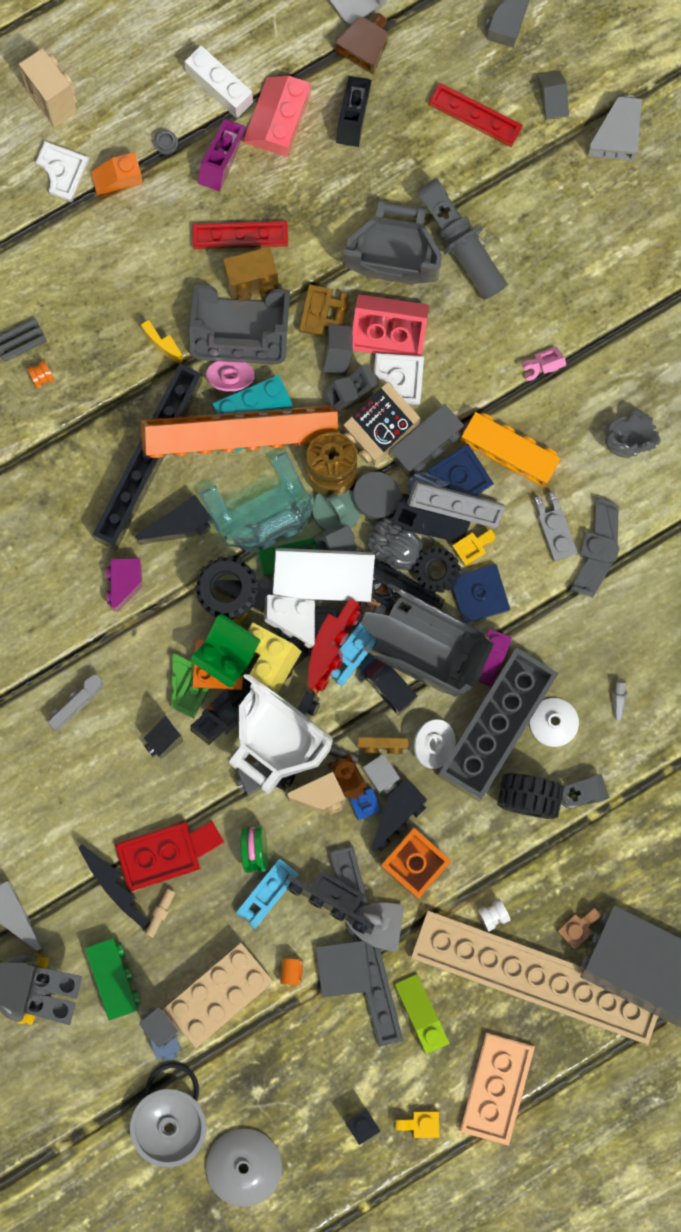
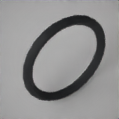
(177, 1066)

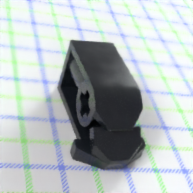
(387, 684)

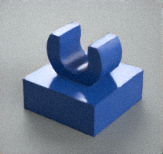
(365, 805)

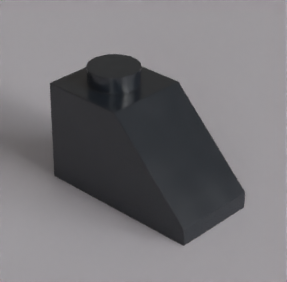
(162, 738)

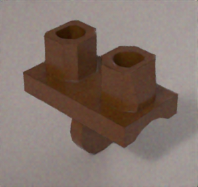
(348, 776)

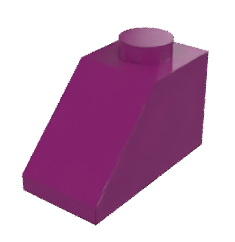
(496, 657)

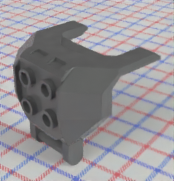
(394, 248)

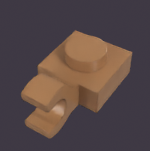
(577, 930)

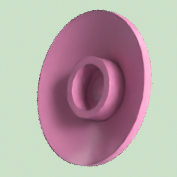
(230, 375)

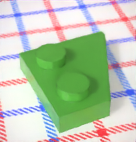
(185, 697)

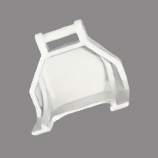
(276, 737)

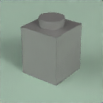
(381, 775)

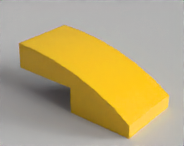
(165, 345)

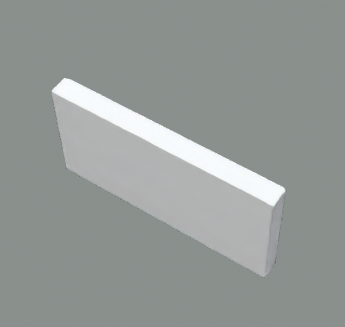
(323, 574)

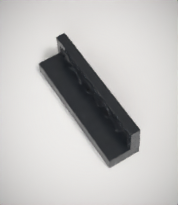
(387, 575)

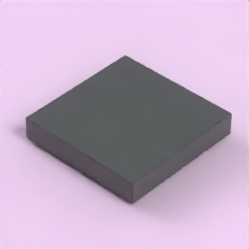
(344, 969)

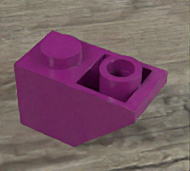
(125, 581)

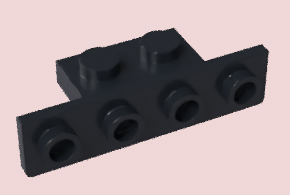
(334, 896)

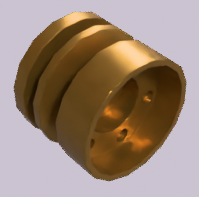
(331, 475)

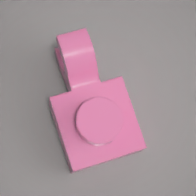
(544, 361)

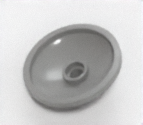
(149, 1131)
(245, 1147)

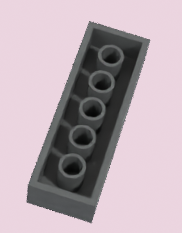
(498, 724)

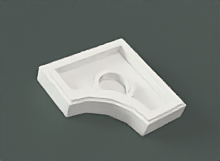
(64, 169)
(402, 373)

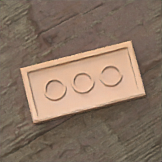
(497, 1089)

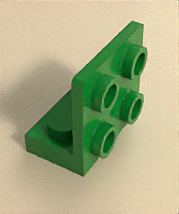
(226, 651)

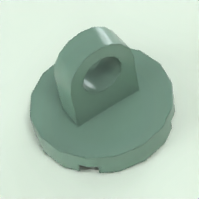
(335, 510)

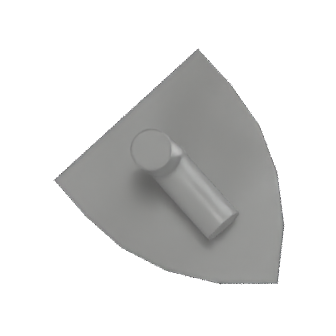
(387, 922)

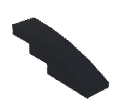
(108, 879)

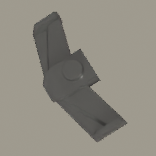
(599, 549)

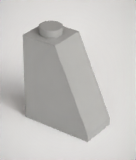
(619, 132)

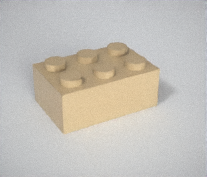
(49, 87)

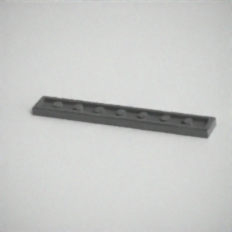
(380, 999)

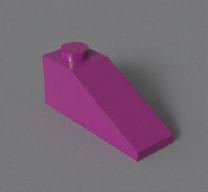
(221, 155)

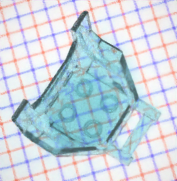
(265, 517)

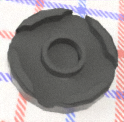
(376, 495)

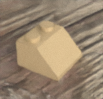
(319, 795)

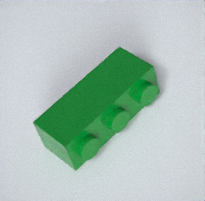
(113, 979)

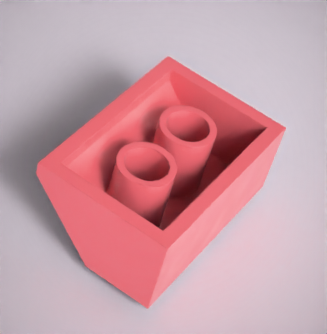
(278, 114)
(389, 326)

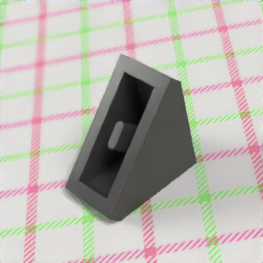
(553, 95)
(338, 349)

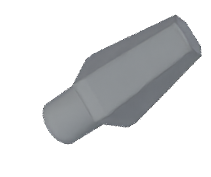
(619, 698)

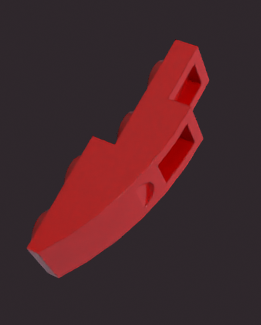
(325, 652)

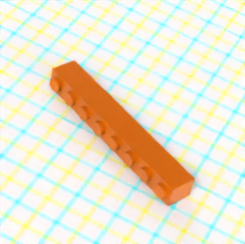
(236, 430)

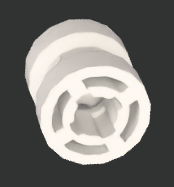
(493, 915)

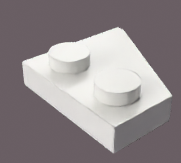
(292, 616)

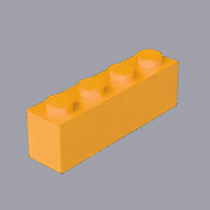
(510, 449)

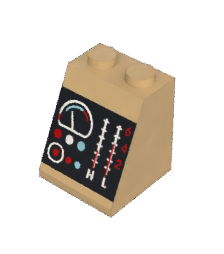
(381, 424)

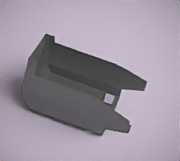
(440, 655)

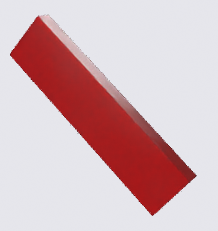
(475, 115)
(240, 235)

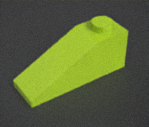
(421, 1014)

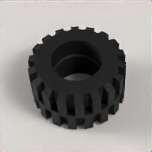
(215, 570)
(530, 795)

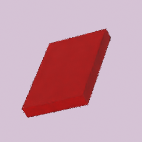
(157, 856)

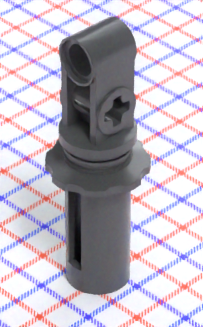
(463, 240)

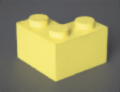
(275, 658)

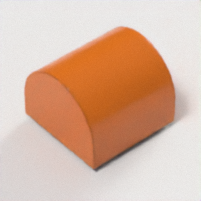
(291, 972)

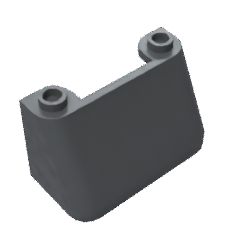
(239, 329)

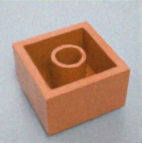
(415, 864)

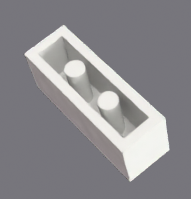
(219, 82)

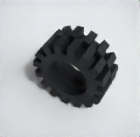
(451, 573)

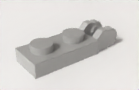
(555, 529)
(77, 701)

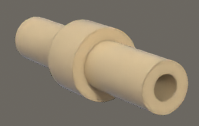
(160, 913)

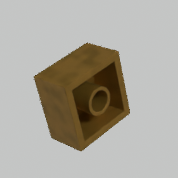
(251, 274)

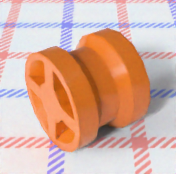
(40, 374)

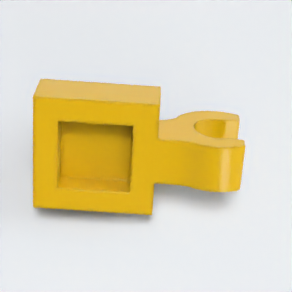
(471, 548)
(423, 1124)

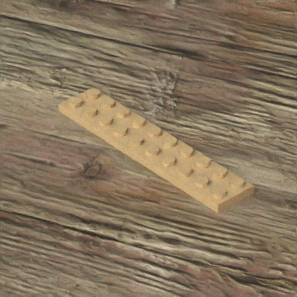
(527, 975)

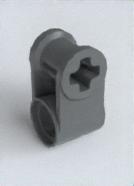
(587, 790)

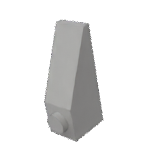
(15, 918)

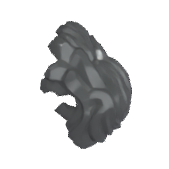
(631, 435)
(395, 545)

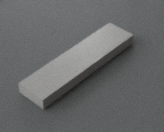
(456, 504)

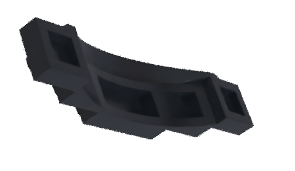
(223, 712)

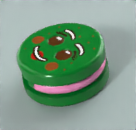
(254, 849)

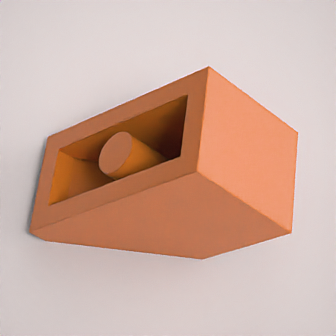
(117, 174)

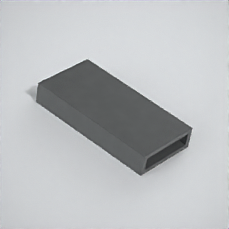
(636, 963)

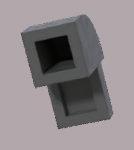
(352, 389)

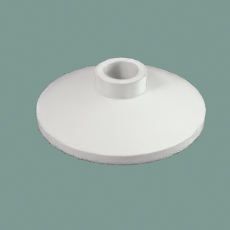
(554, 735)
(441, 747)

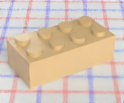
(218, 995)

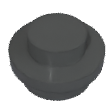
(166, 142)

